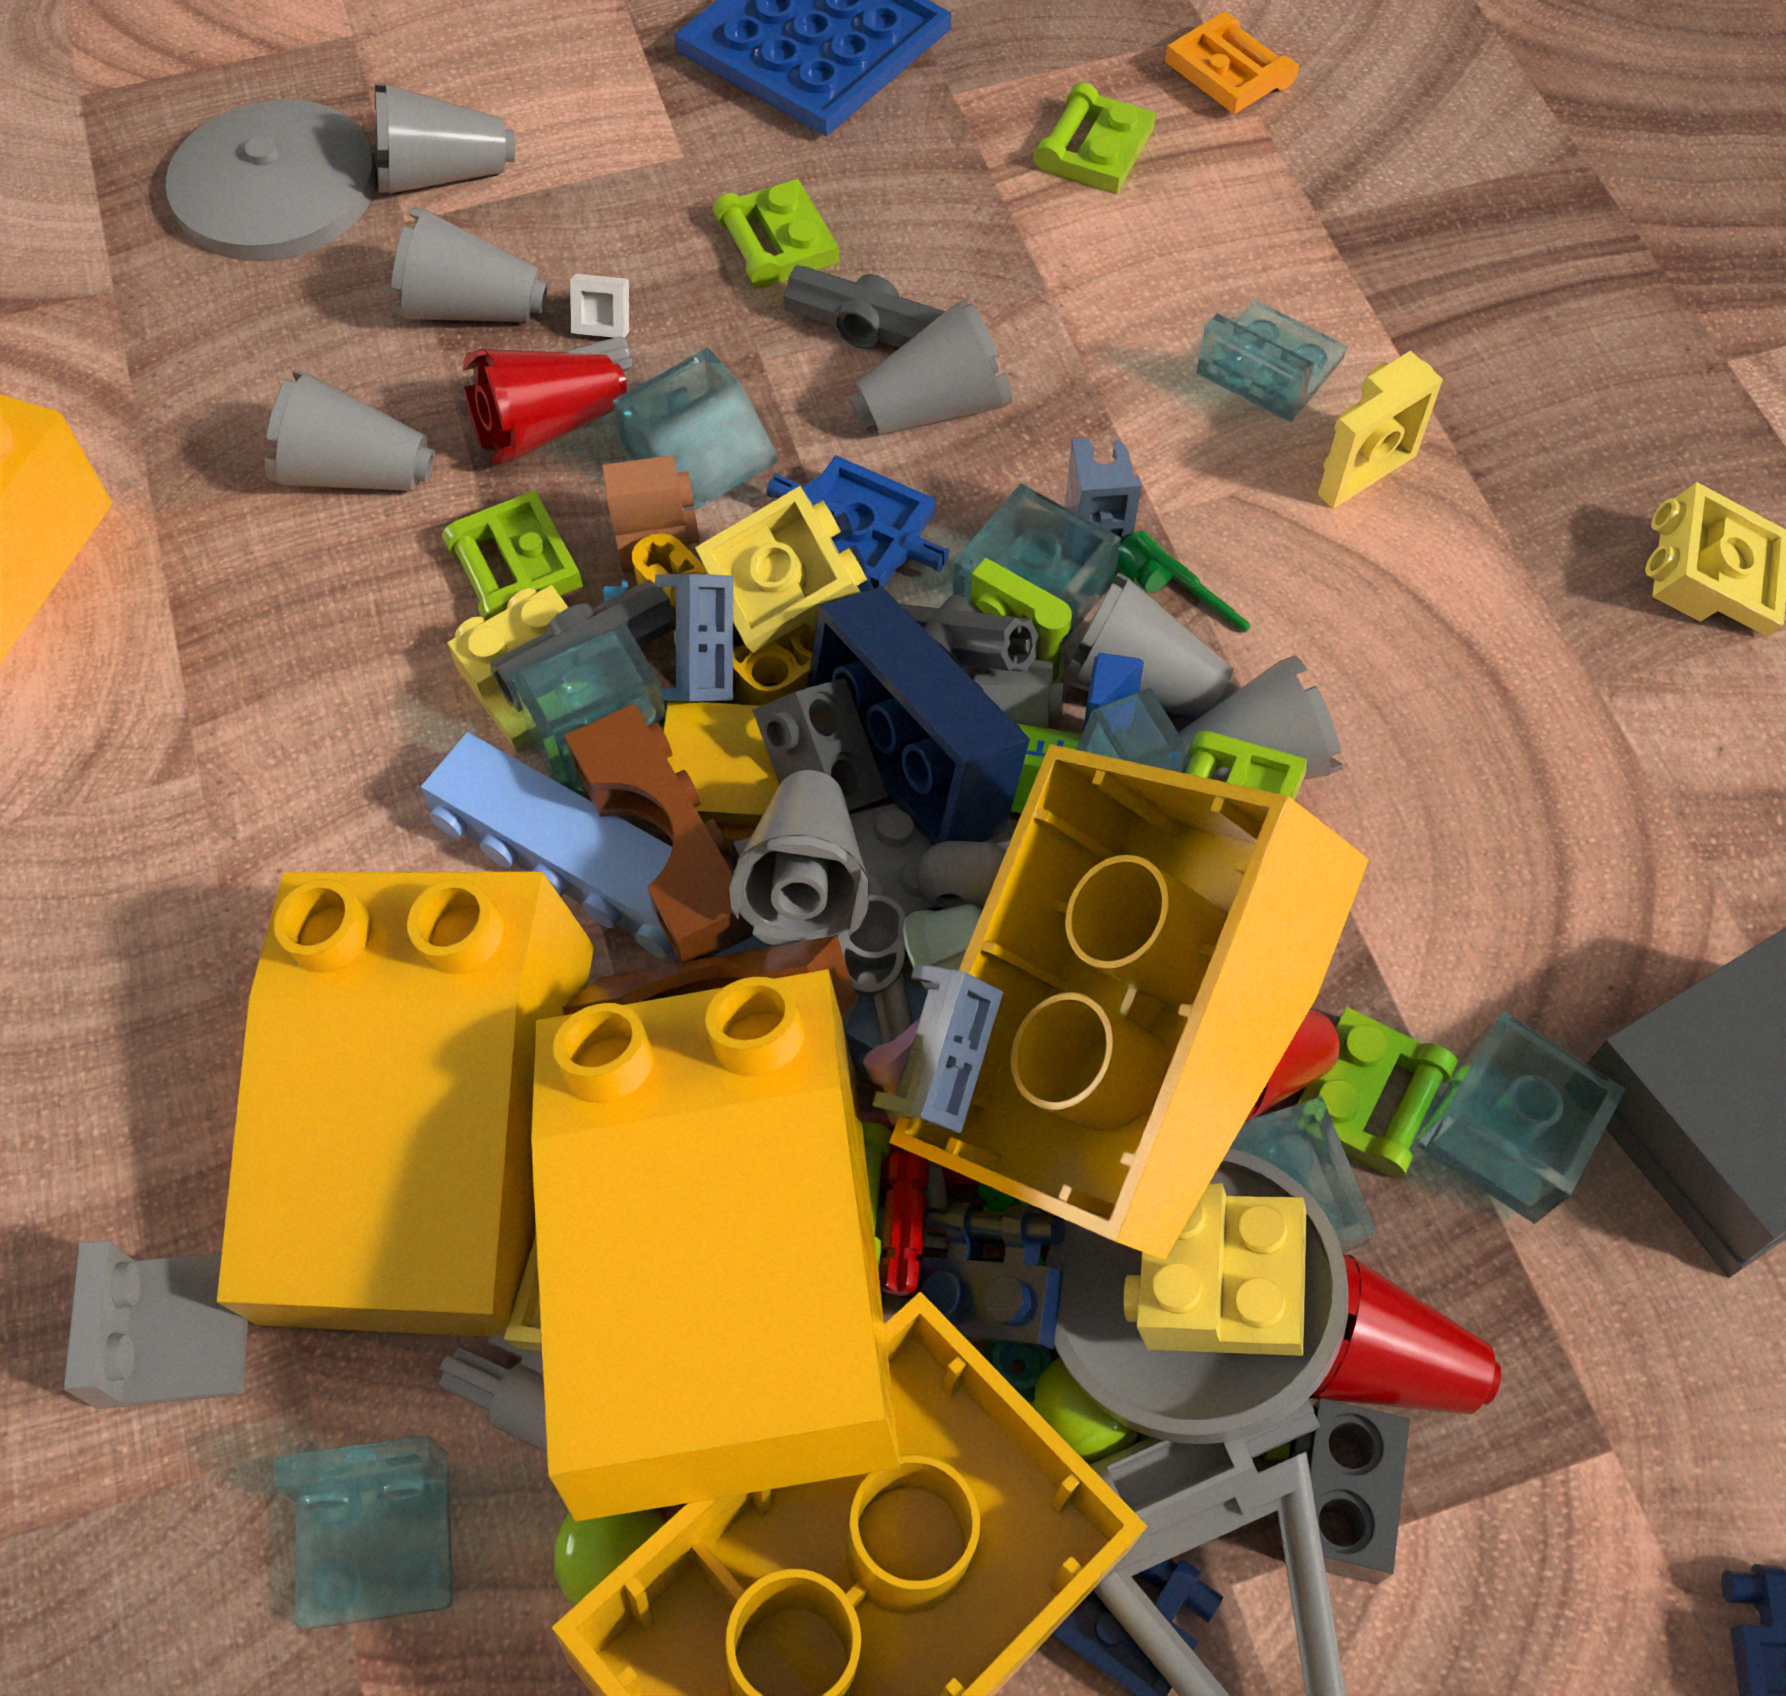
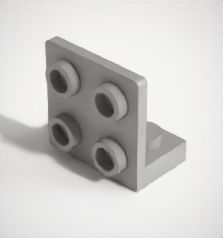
(151, 1330)

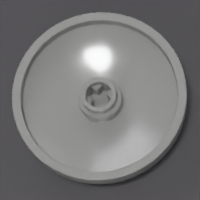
(271, 179)
(1185, 1392)

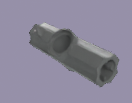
(859, 310)
(641, 608)
(978, 637)

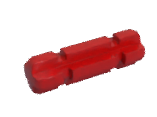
(903, 1224)

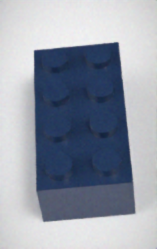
(931, 728)

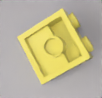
(1381, 429)
(1719, 560)
(782, 567)
(482, 641)
(1228, 1279)

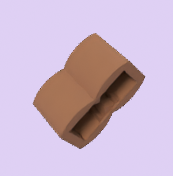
(648, 500)

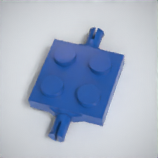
(882, 512)

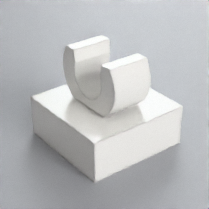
(599, 305)

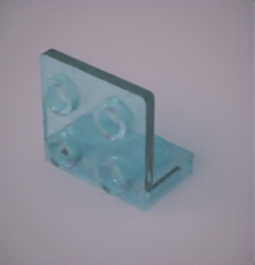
(1268, 358)
(369, 1530)

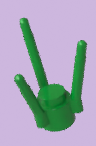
(1152, 567)

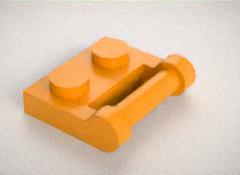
(1230, 63)

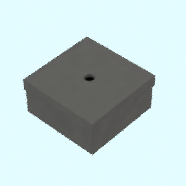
(1711, 1103)

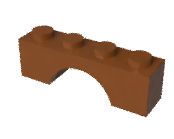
(629, 775)
(721, 971)

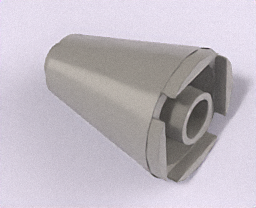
(434, 141)
(461, 276)
(935, 376)
(341, 441)
(1177, 664)
(1276, 715)
(801, 865)

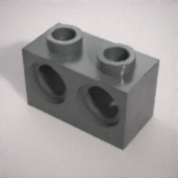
(823, 734)
(1365, 1495)

